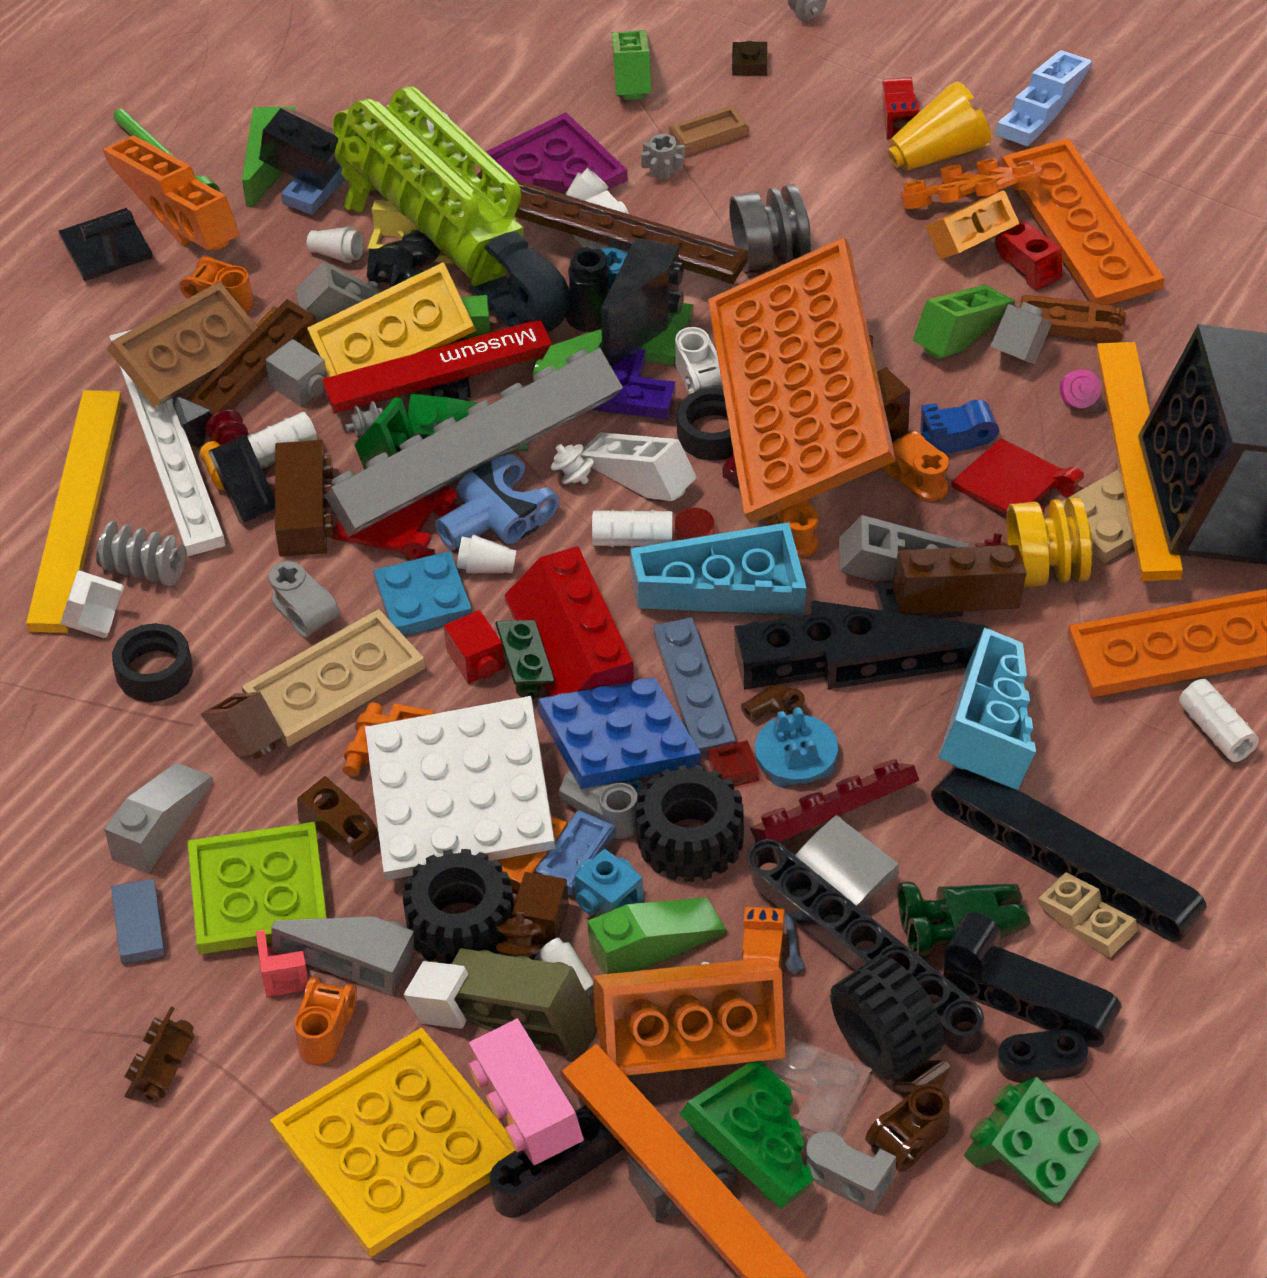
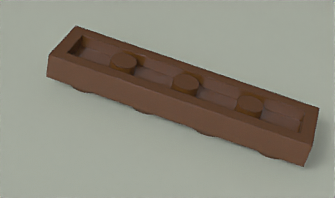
(247, 364)

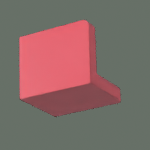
(281, 972)

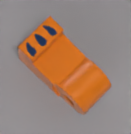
(763, 933)

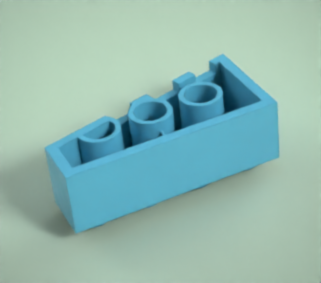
(990, 716)

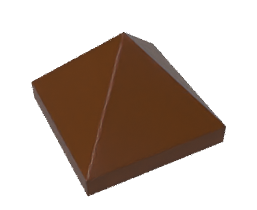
(928, 1072)

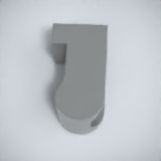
(849, 1171)

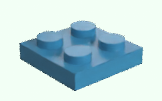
(422, 593)

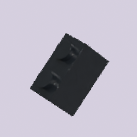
(300, 147)

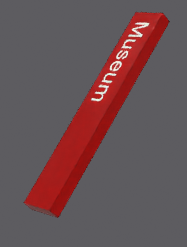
(436, 366)

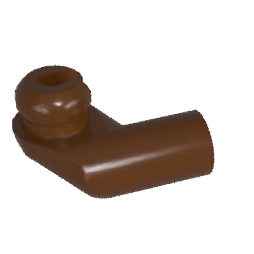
(774, 700)

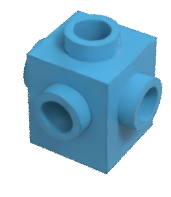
(607, 884)

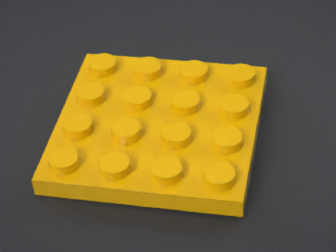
(394, 1141)

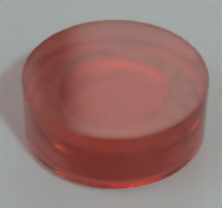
(693, 523)

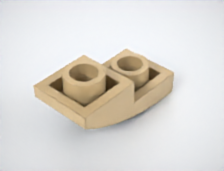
(1084, 914)

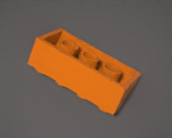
(691, 1016)

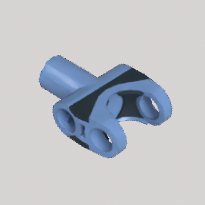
(495, 506)

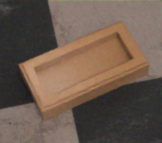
(710, 130)

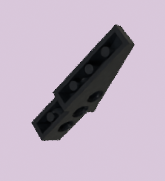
(850, 646)

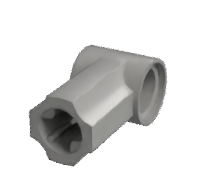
(608, 802)

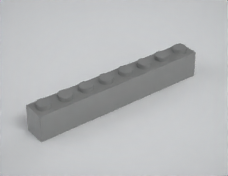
(474, 440)

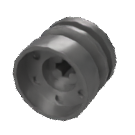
(777, 226)

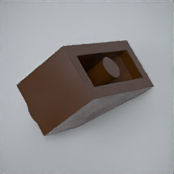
(244, 724)

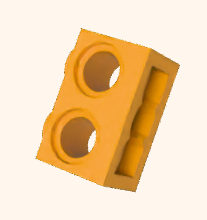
(972, 224)

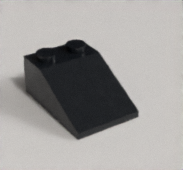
(641, 298)

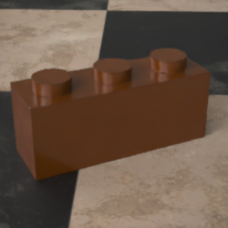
(301, 498)
(959, 579)

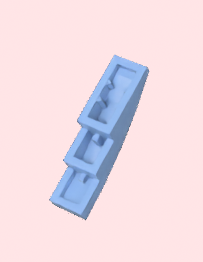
(1045, 97)

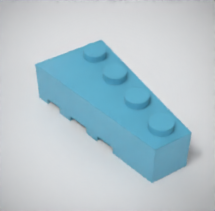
(722, 573)

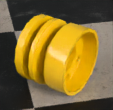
(1057, 541)

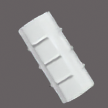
(289, 430)
(631, 528)
(1218, 720)

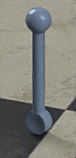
(794, 962)

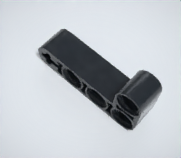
(1025, 986)
(521, 1186)

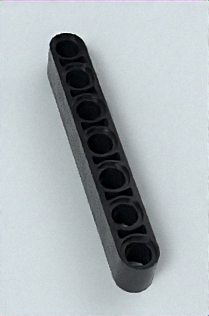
(1064, 846)
(854, 928)

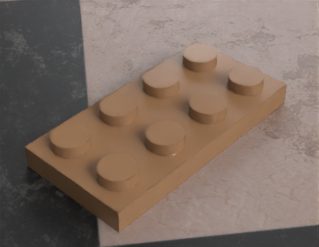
(183, 343)

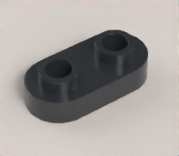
(1043, 1055)

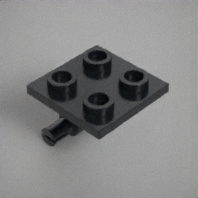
(105, 244)

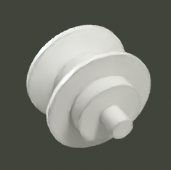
(572, 464)

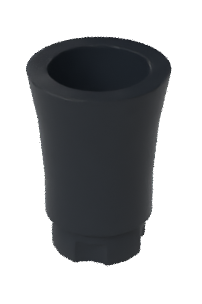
(588, 288)

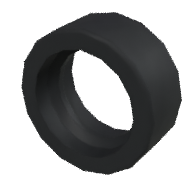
(696, 442)
(149, 639)

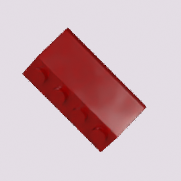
(572, 623)

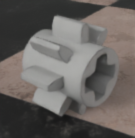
(663, 156)

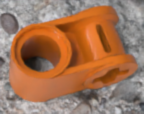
(232, 277)
(919, 467)
(802, 521)
(323, 1020)

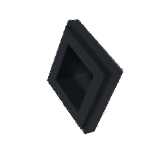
(192, 419)

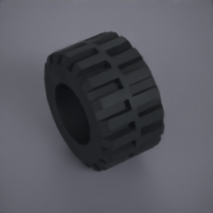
(695, 849)
(451, 881)
(887, 1018)

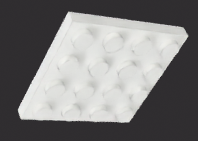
(459, 784)

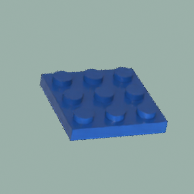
(618, 732)

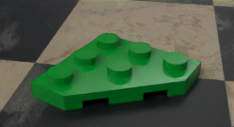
(754, 1130)

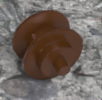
(518, 936)

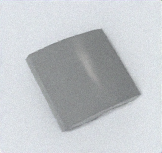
(847, 863)

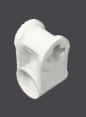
(697, 360)

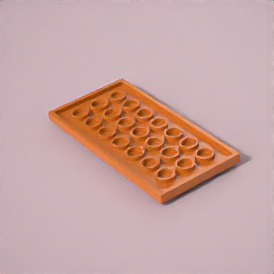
(799, 381)

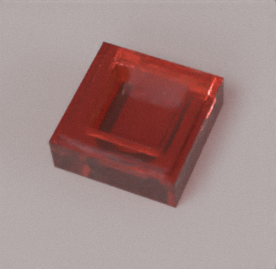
(734, 762)

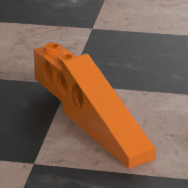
(173, 194)

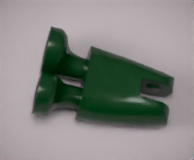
(995, 901)

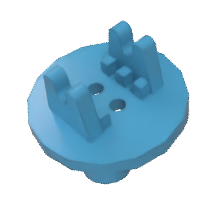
(799, 763)

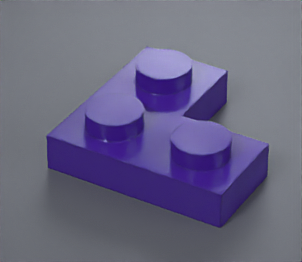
(640, 395)

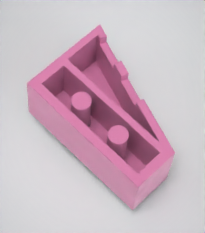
(523, 1093)

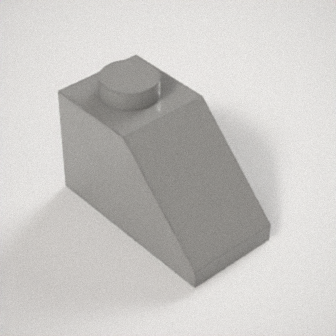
(331, 291)

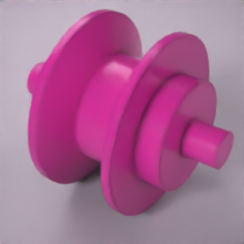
(1080, 388)

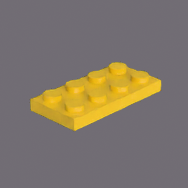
(394, 323)

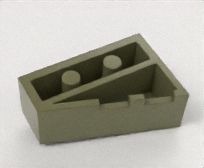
(538, 993)

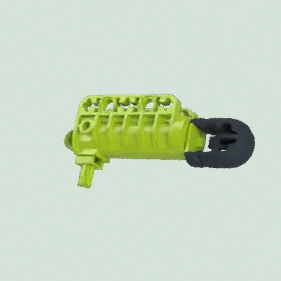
(448, 201)

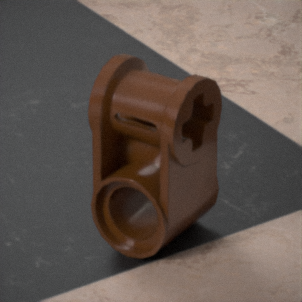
(908, 1132)

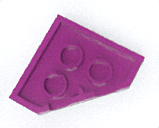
(555, 154)

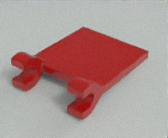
(1014, 476)
(402, 529)

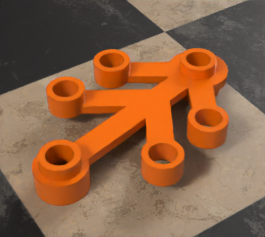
(958, 184)

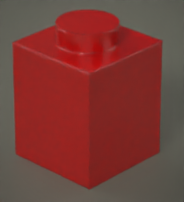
(474, 646)

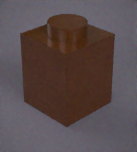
(544, 902)

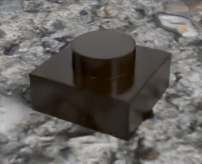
(749, 58)

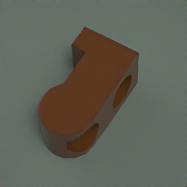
(336, 817)

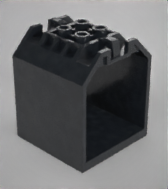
(1210, 447)

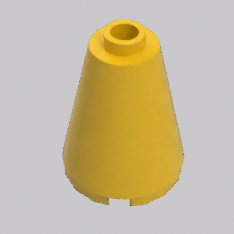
(941, 131)

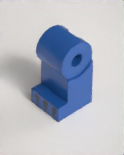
(958, 427)

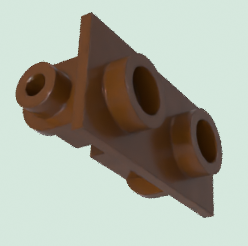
(150, 1072)

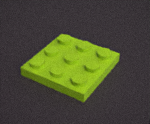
(251, 881)

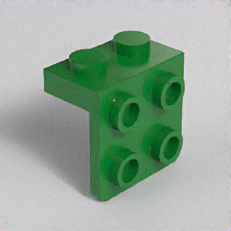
(1034, 1138)

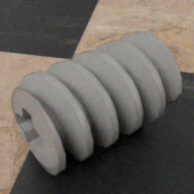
(140, 556)

